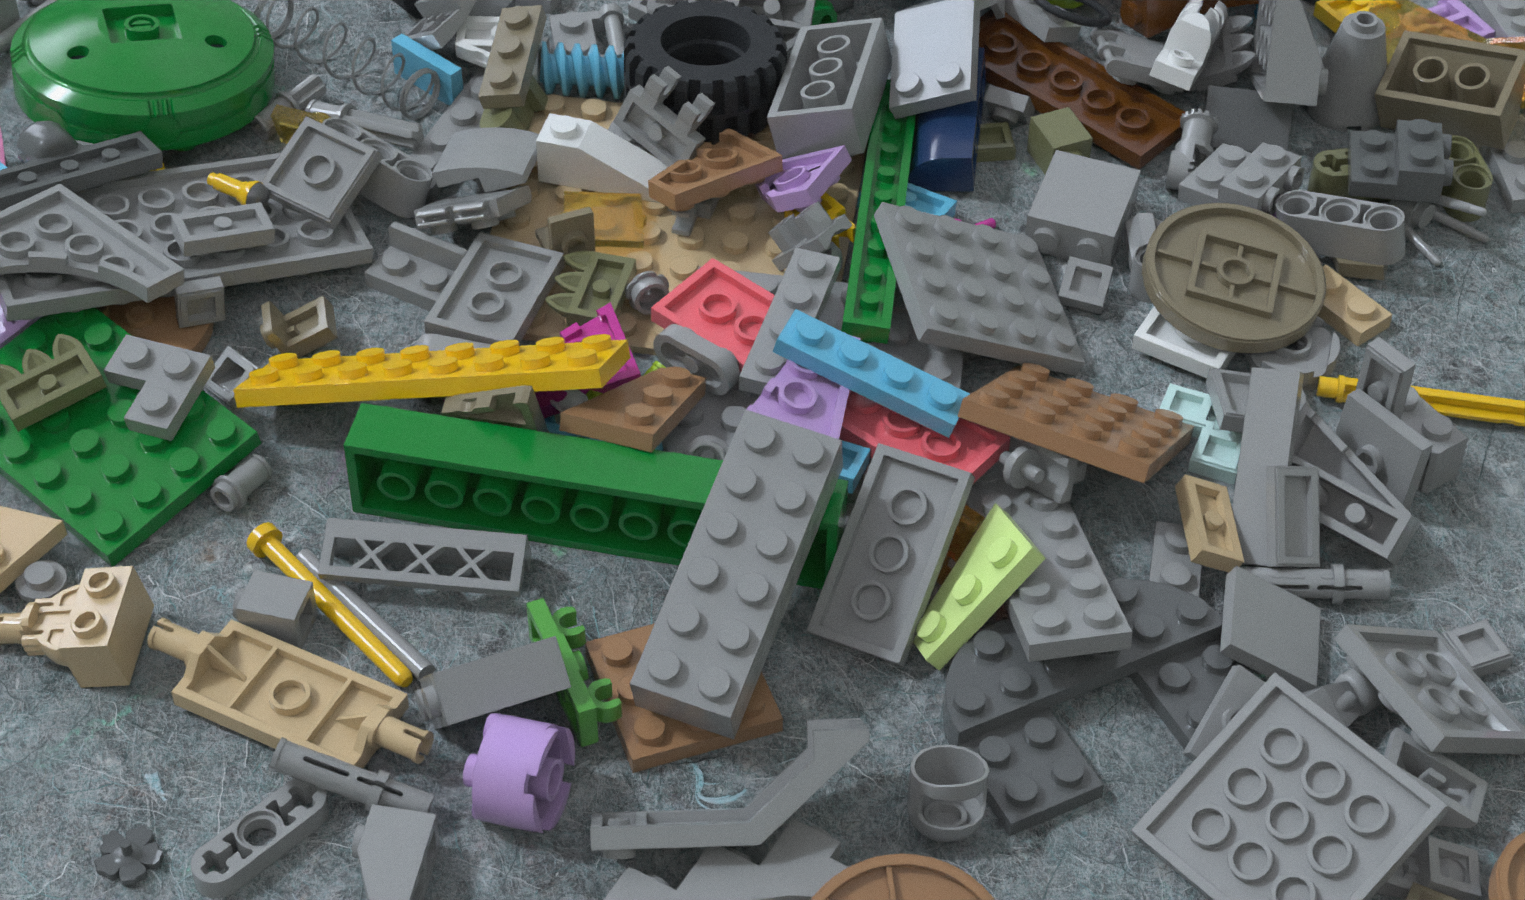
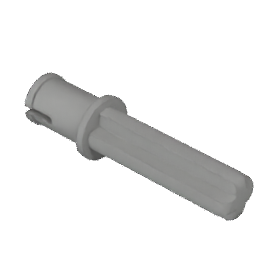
(386, 128)

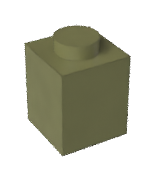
(1054, 132)

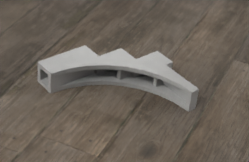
(792, 870)

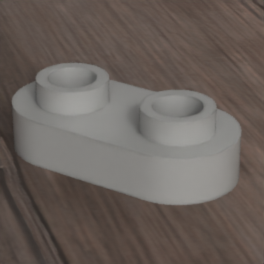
(684, 348)

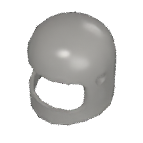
(947, 783)

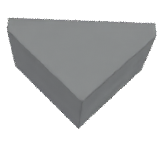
(1442, 777)

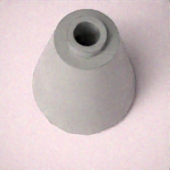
(1355, 68)

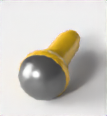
(244, 192)

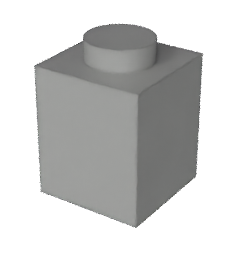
(277, 606)

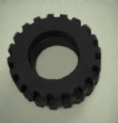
(718, 53)

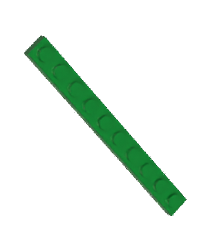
(884, 180)

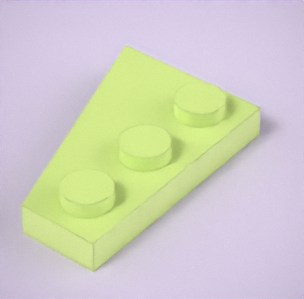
(976, 587)

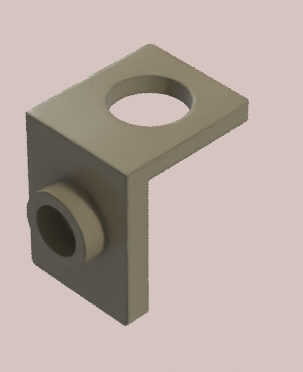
(569, 232)

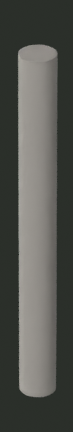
(372, 620)

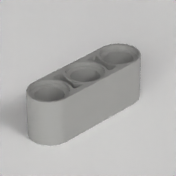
(398, 181)
(1345, 226)

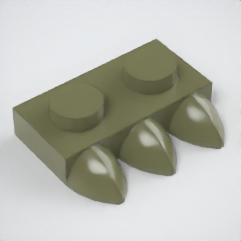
(596, 282)
(47, 382)

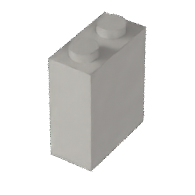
(1082, 208)
(492, 683)

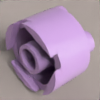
(520, 773)

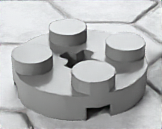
(1314, 357)

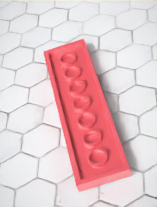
(730, 313)

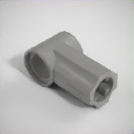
(1136, 237)

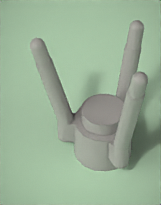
(1421, 213)

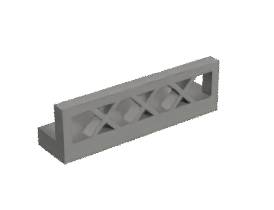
(424, 546)

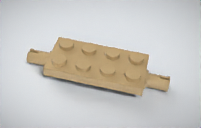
(287, 692)

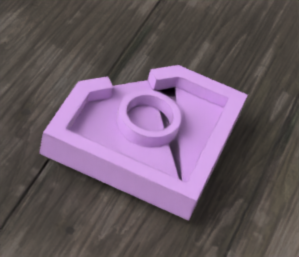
(804, 179)

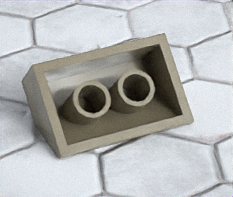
(1456, 83)

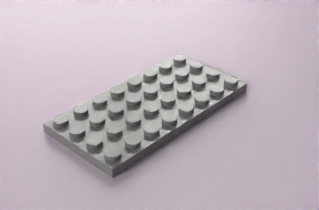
(146, 208)

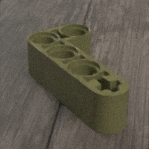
(1469, 182)

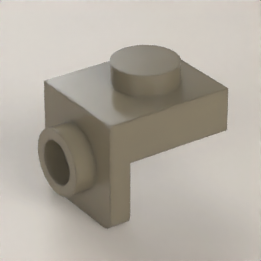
(301, 329)

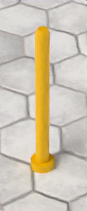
(266, 542)

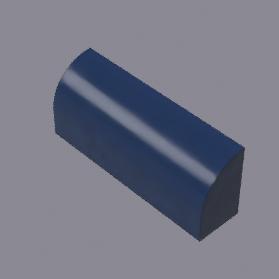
(948, 142)

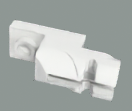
(1189, 44)

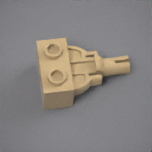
(88, 626)

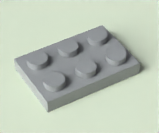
(495, 291)

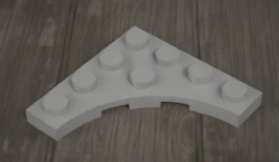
(71, 237)

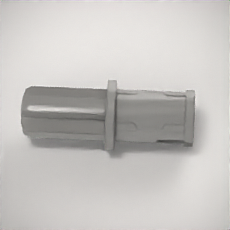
(296, 98)

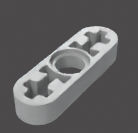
(252, 859)

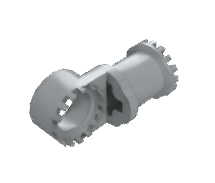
(1193, 147)

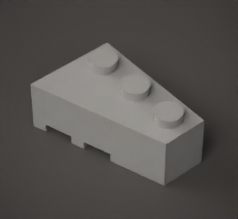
(1350, 494)

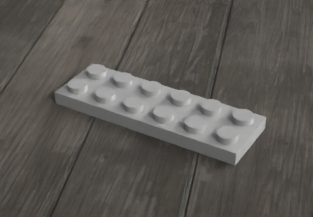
(1067, 599)

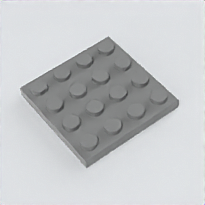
(977, 289)
(1288, 808)

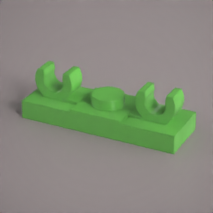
(579, 703)

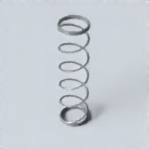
(435, 79)

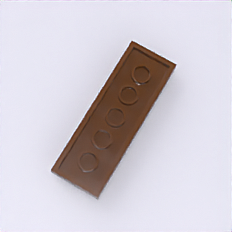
(1055, 76)

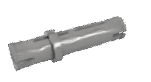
(1330, 583)
(347, 779)

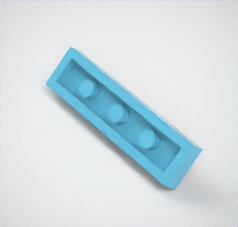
(870, 372)

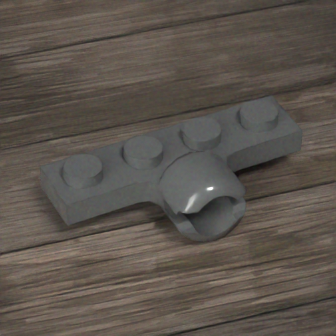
(55, 158)

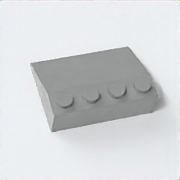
(1286, 55)

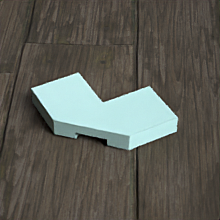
(1216, 449)

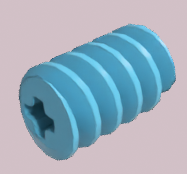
(582, 70)

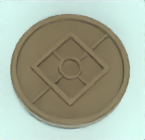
(1233, 278)

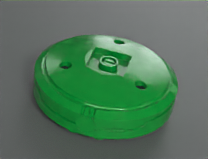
(144, 66)

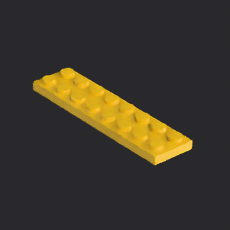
(426, 373)

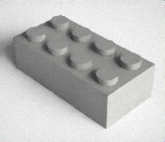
(831, 88)

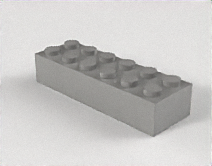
(737, 574)

